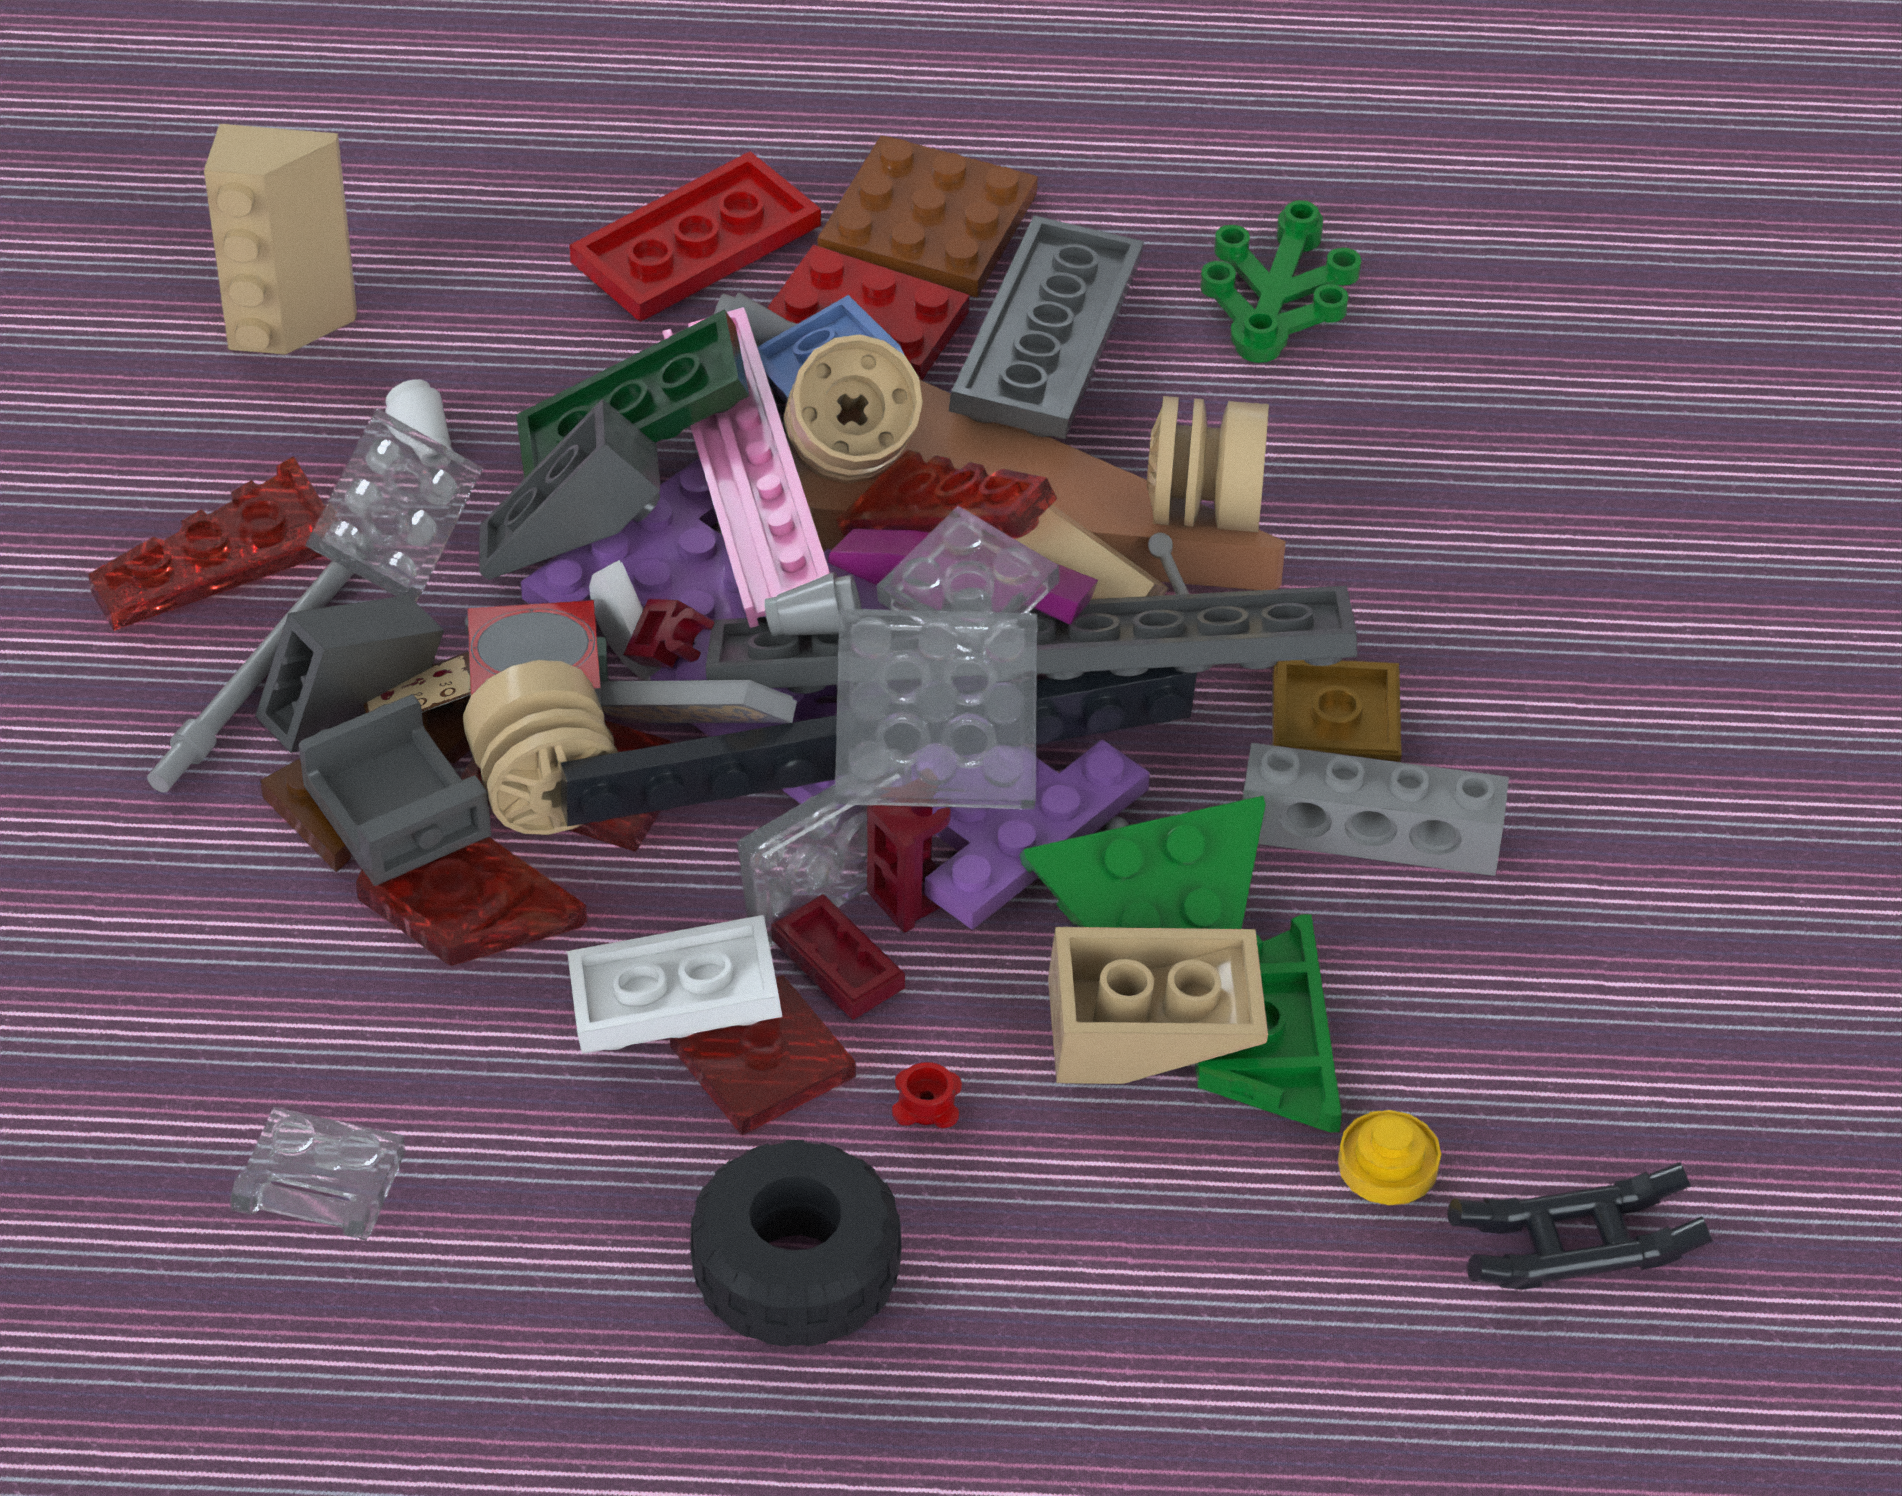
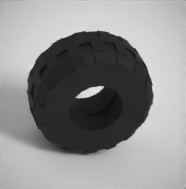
(805, 1292)

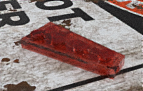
(215, 552)

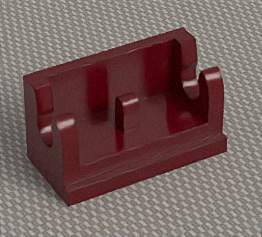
(901, 859)

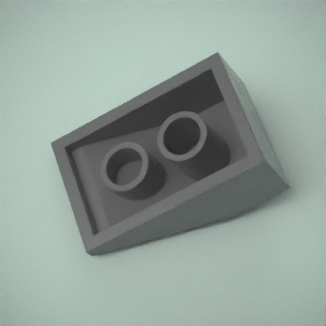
(575, 495)

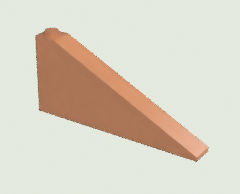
(1088, 490)

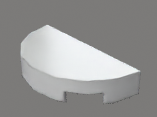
(618, 612)

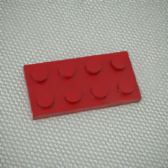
(695, 236)

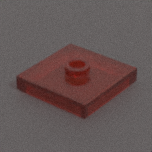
(767, 1065)

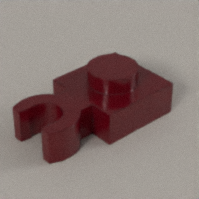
(666, 634)

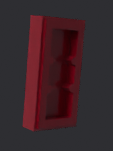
(838, 956)

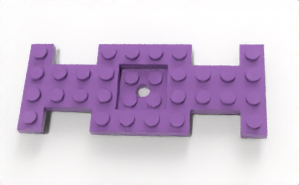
(684, 559)

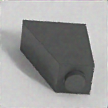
(341, 659)

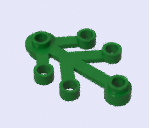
(1264, 331)

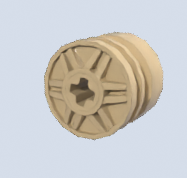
(847, 376)
(1209, 463)
(523, 730)

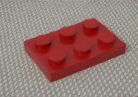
(909, 309)

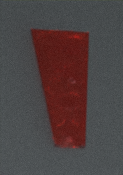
(923, 494)

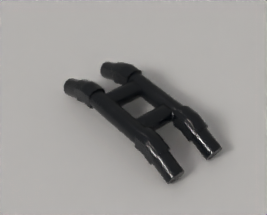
(1606, 1207)

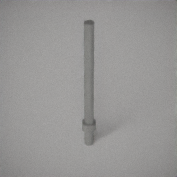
(197, 736)

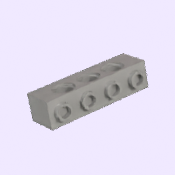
(1378, 808)

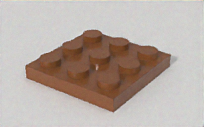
(930, 214)

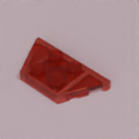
(474, 903)

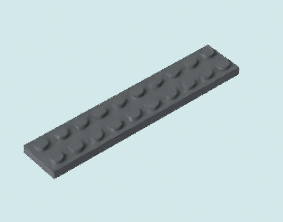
(1108, 634)

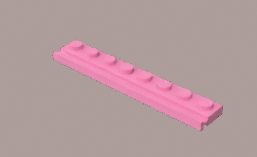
(757, 489)

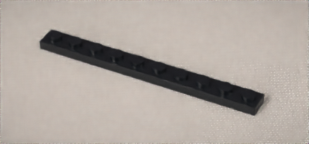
(806, 750)

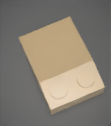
(1151, 1000)

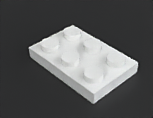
(673, 984)

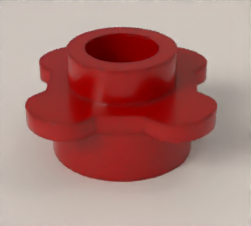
(931, 1082)

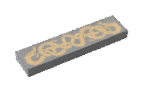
(695, 702)

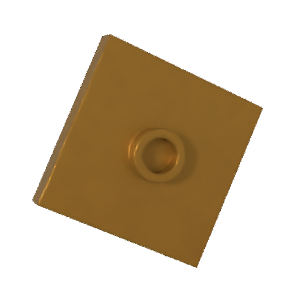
(1338, 708)

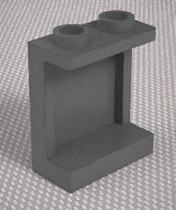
(392, 791)

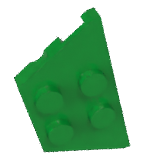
(1157, 872)
(1295, 1066)

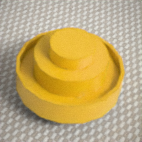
(1389, 1157)

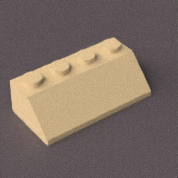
(279, 236)

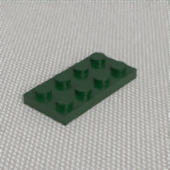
(655, 389)

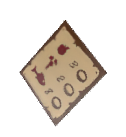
(432, 686)

